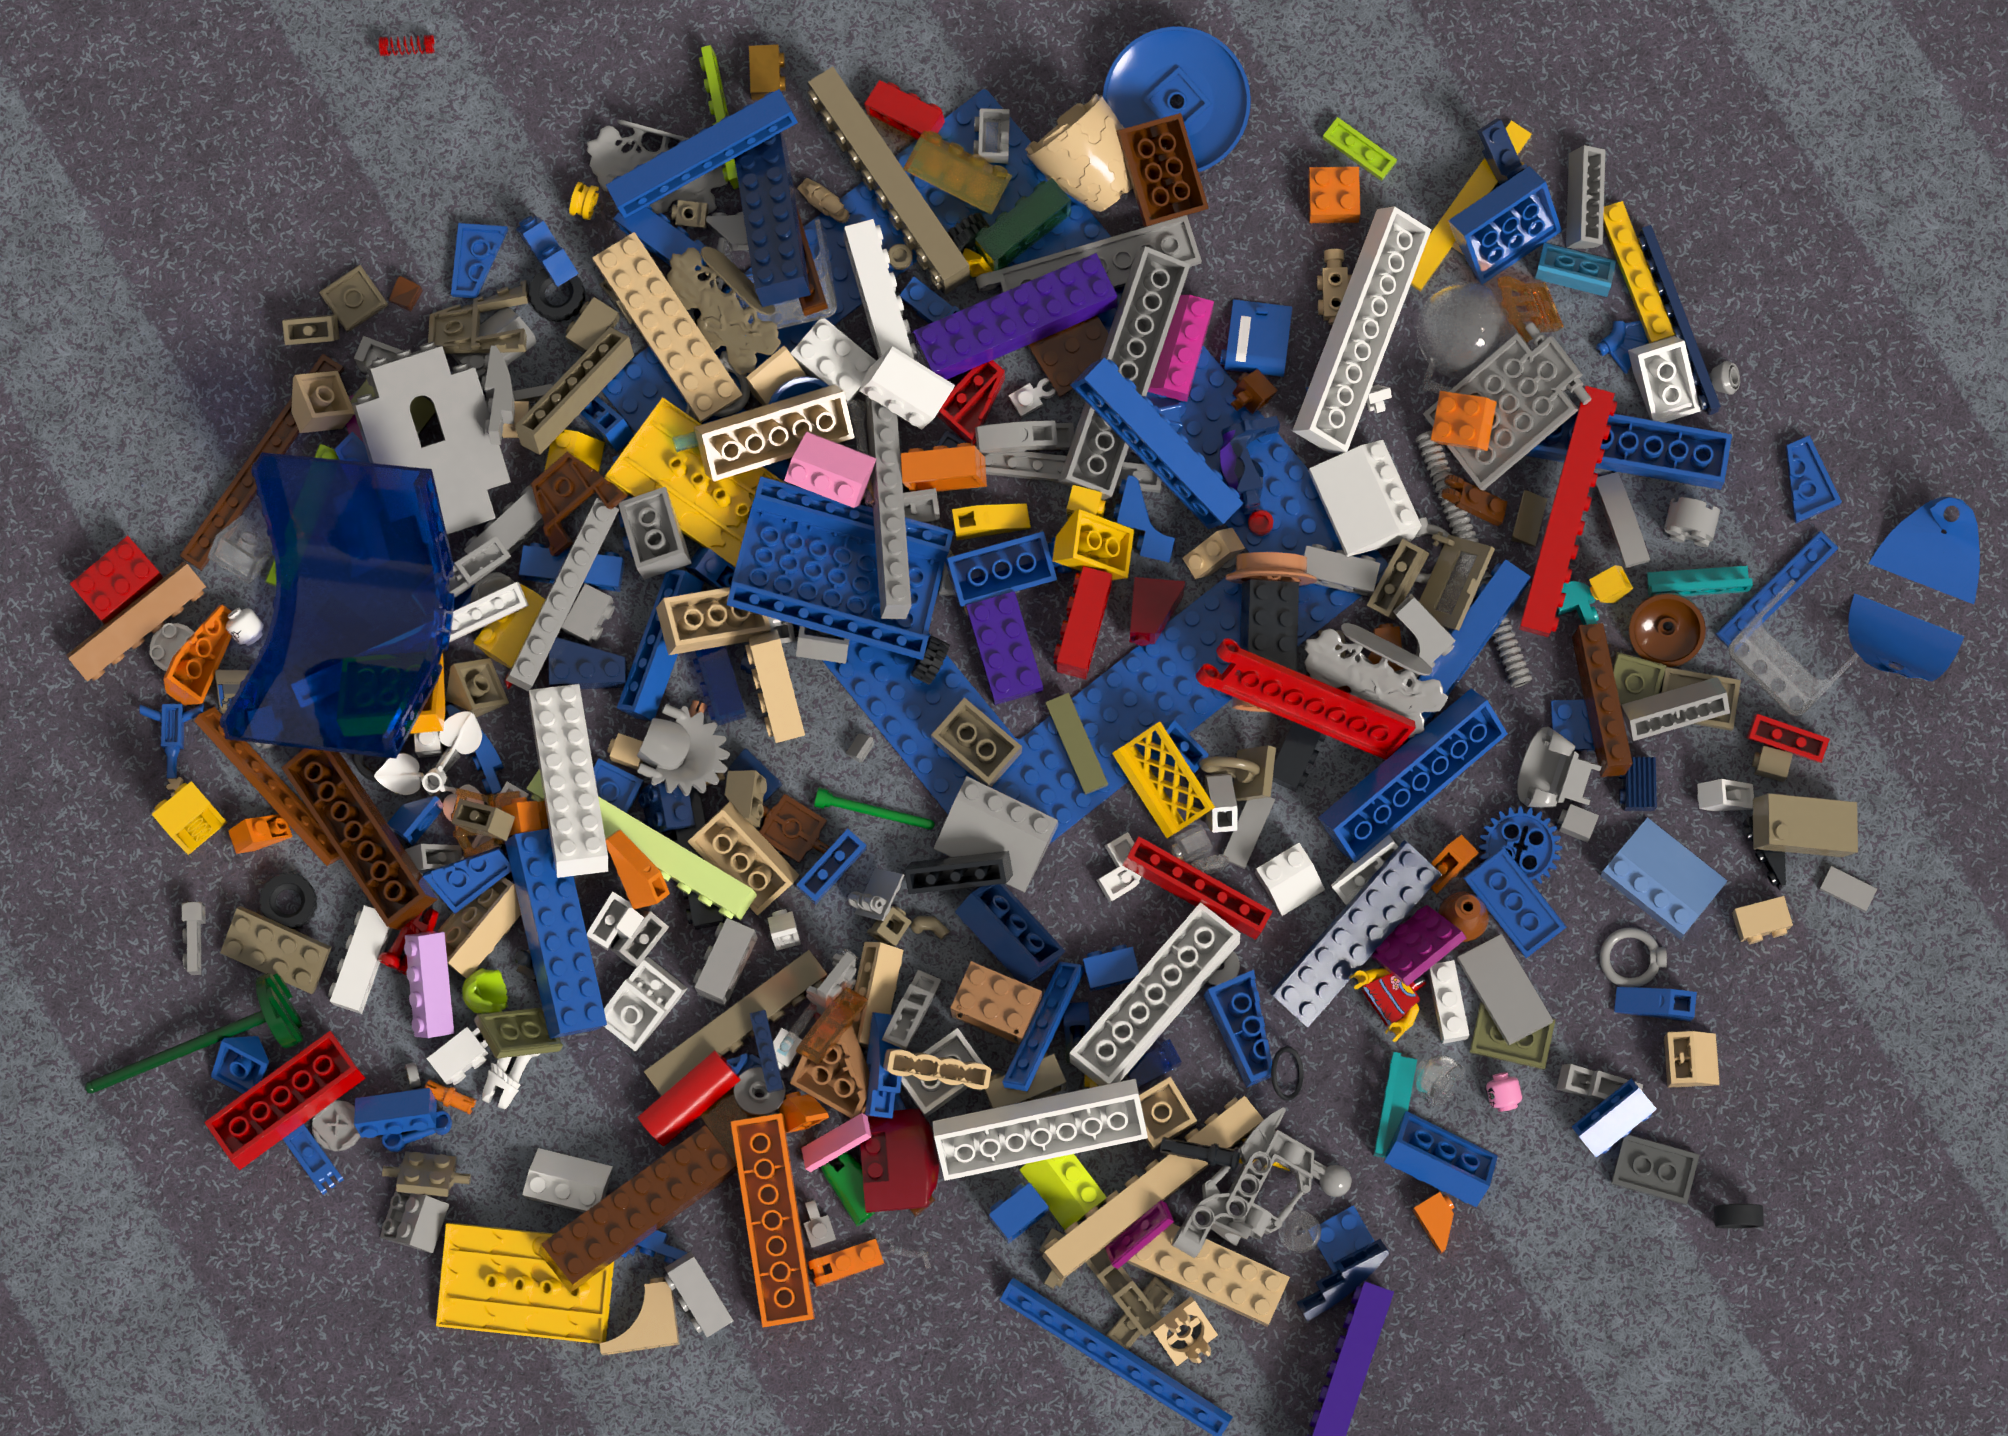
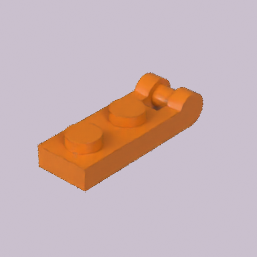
(847, 1262)

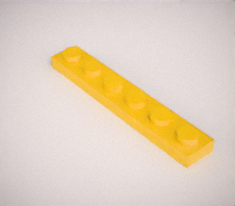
(1636, 273)

